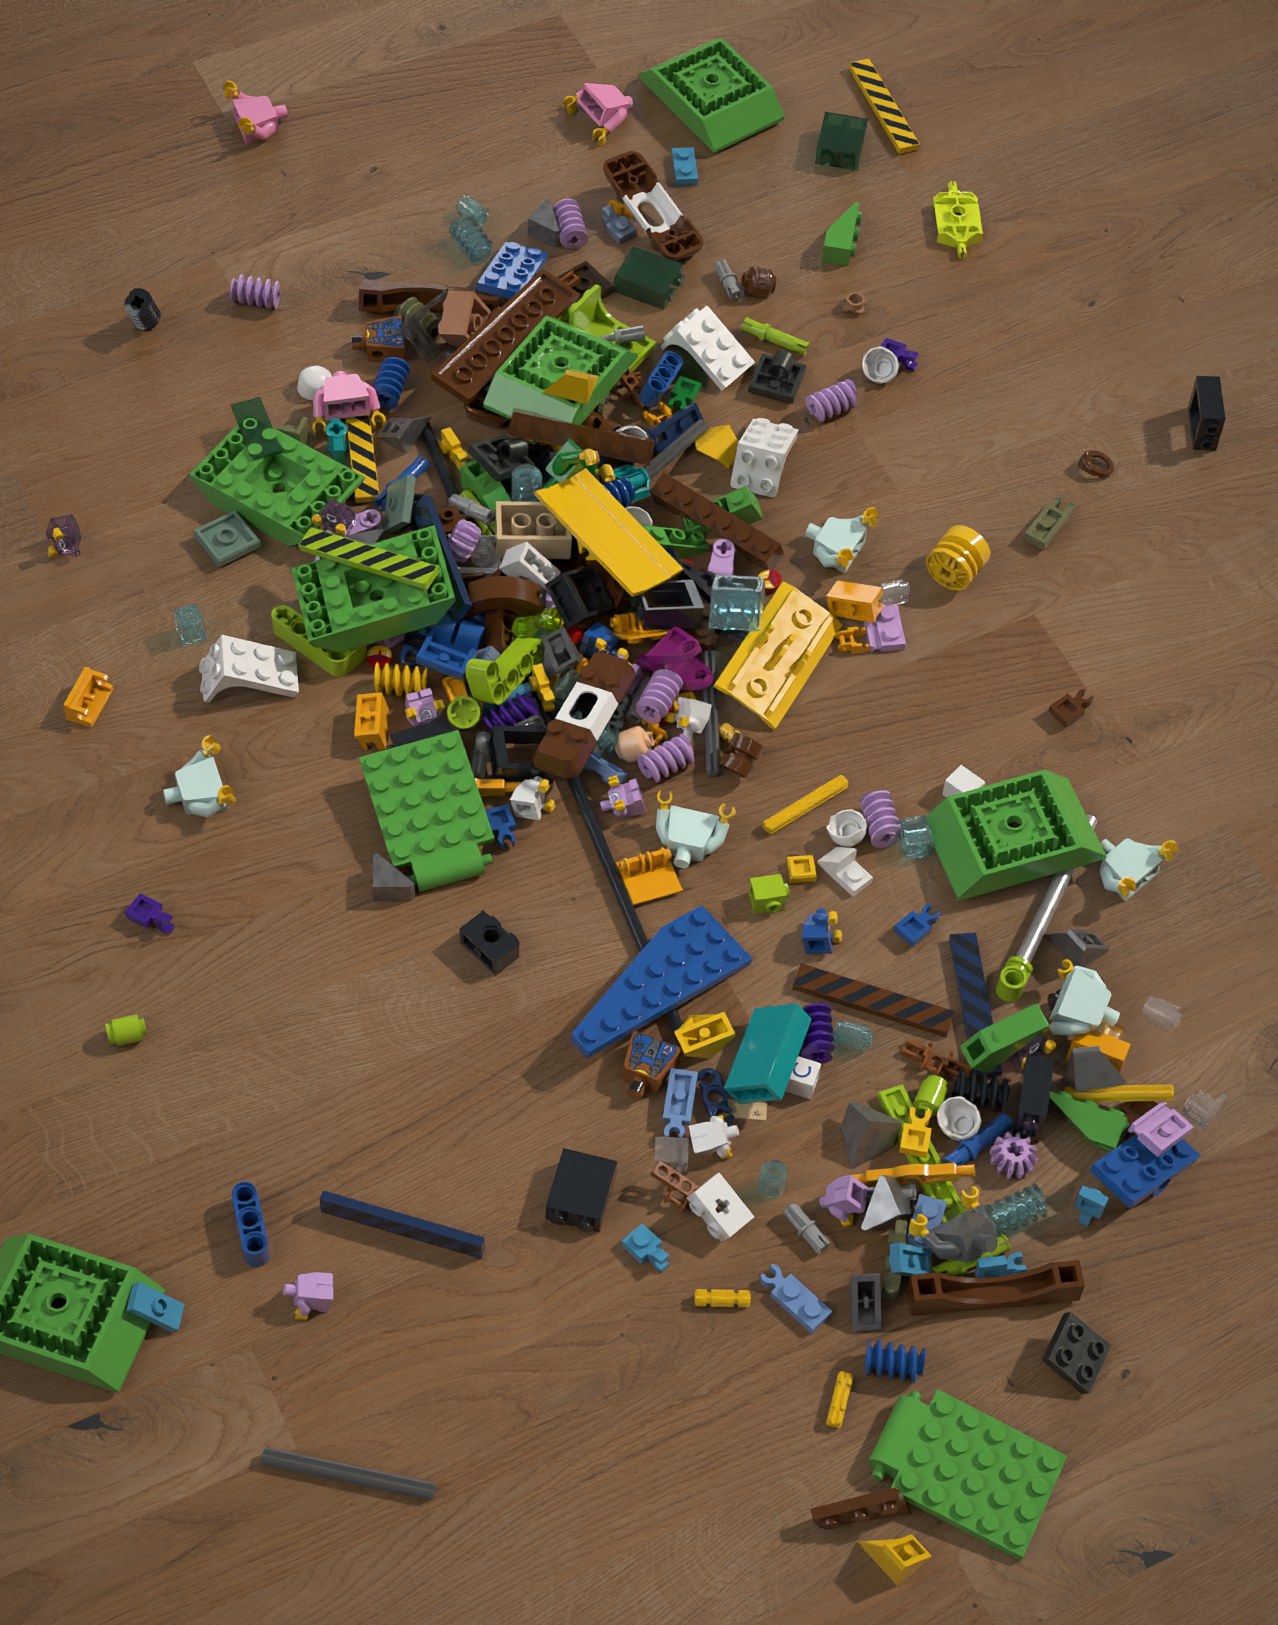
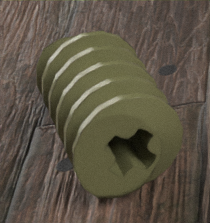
(427, 320)

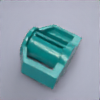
(337, 445)
(638, 478)

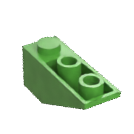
(840, 237)
(483, 485)
(739, 503)
(682, 541)
(1003, 1039)
(1099, 1127)

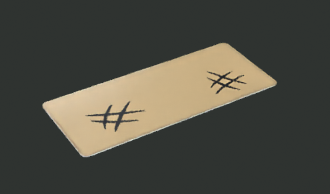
(747, 1111)

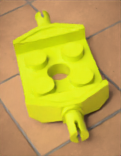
(955, 229)

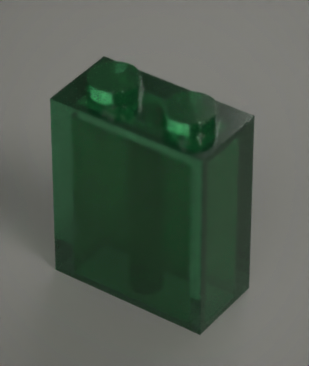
(841, 141)
(649, 278)

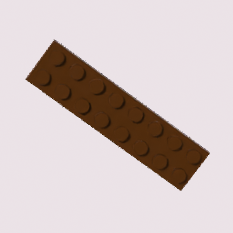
(476, 361)

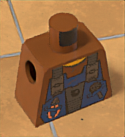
(381, 339)
(648, 1064)

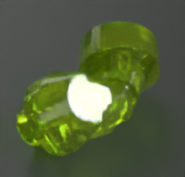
(527, 626)

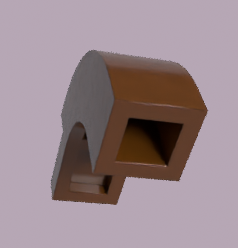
(505, 593)

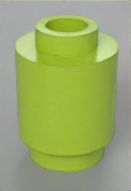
(126, 1030)
(931, 1095)

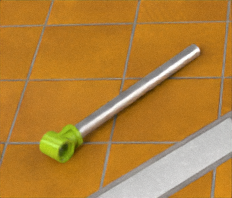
(1018, 967)

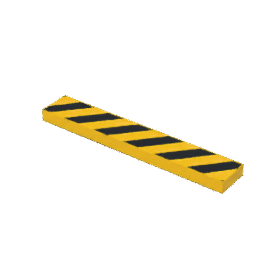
(884, 106)
(363, 457)

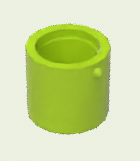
(464, 713)

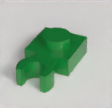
(684, 392)

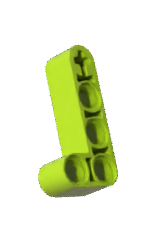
(291, 628)
(497, 679)

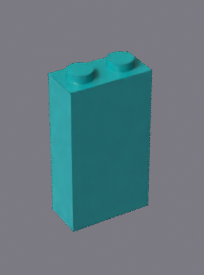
(768, 1053)

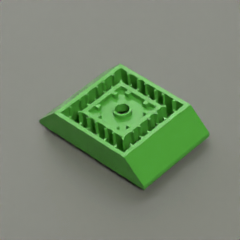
(718, 111)
(534, 369)
(306, 476)
(339, 597)
(988, 855)
(93, 1332)

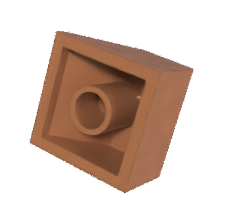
(462, 316)

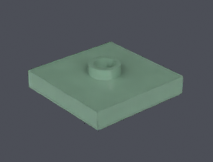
(399, 504)
(227, 538)

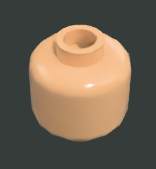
(633, 743)

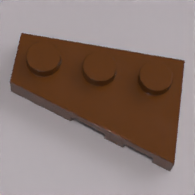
(863, 1508)

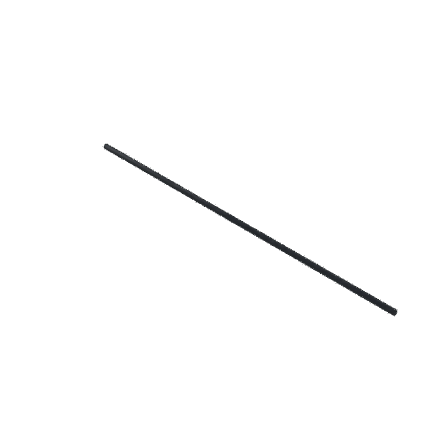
(576, 787)

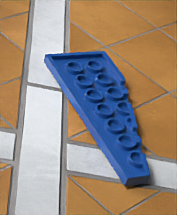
(669, 971)

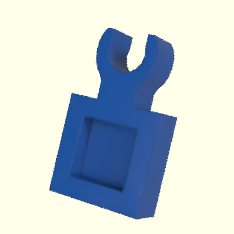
(502, 824)
(916, 927)

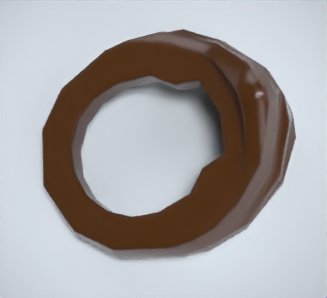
(1089, 467)

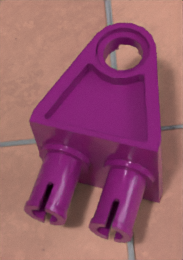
(674, 655)

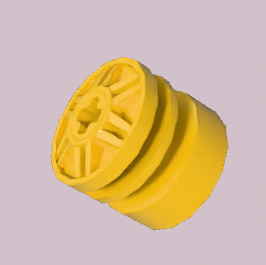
(958, 557)

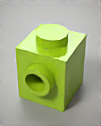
(768, 893)

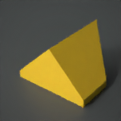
(574, 386)
(719, 444)
(704, 1035)
(897, 1556)

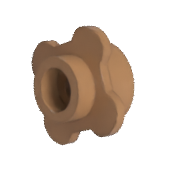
(855, 303)

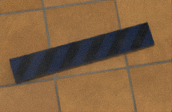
(426, 516)
(971, 987)
(402, 1224)

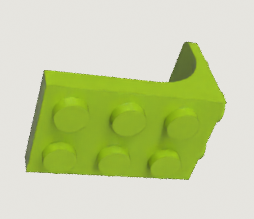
(592, 317)

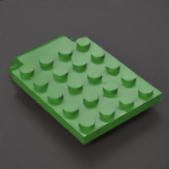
(429, 809)
(967, 1469)

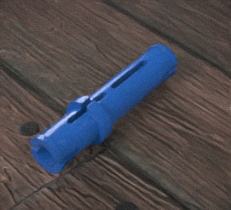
(414, 469)
(968, 1149)

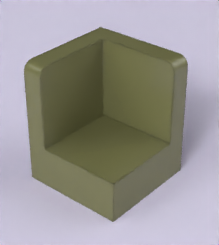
(299, 433)

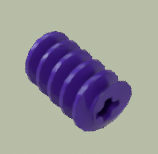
(513, 713)
(819, 1036)

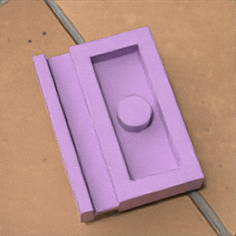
(886, 632)
(1161, 1128)

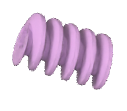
(570, 224)
(255, 292)
(832, 400)
(658, 695)
(666, 757)
(880, 818)

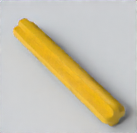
(805, 804)
(1124, 1093)

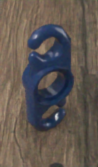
(408, 649)
(714, 1087)

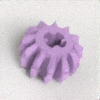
(463, 540)
(1013, 1155)

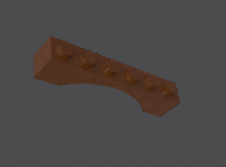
(388, 295)
(557, 432)
(689, 504)
(1043, 1285)

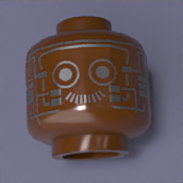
(758, 281)

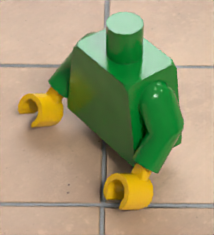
(572, 460)

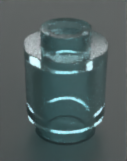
(470, 206)
(564, 686)
(853, 1035)
(772, 1178)

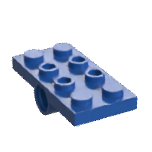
(511, 270)
(452, 644)
(1136, 1172)

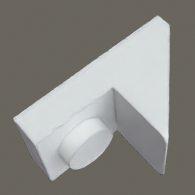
(844, 869)

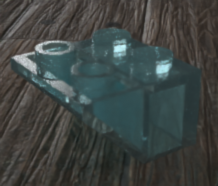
(737, 602)

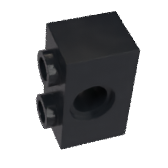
(494, 955)

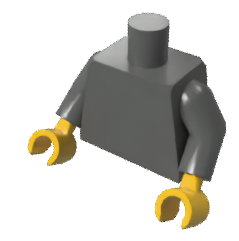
(962, 1236)

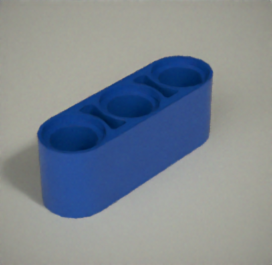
(660, 379)
(250, 1212)

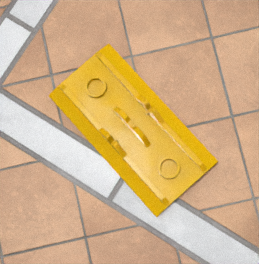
(609, 533)
(780, 656)

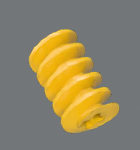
(399, 680)

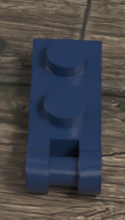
(674, 426)

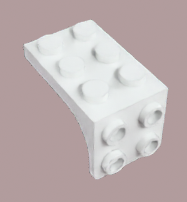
(710, 346)
(762, 456)
(249, 665)

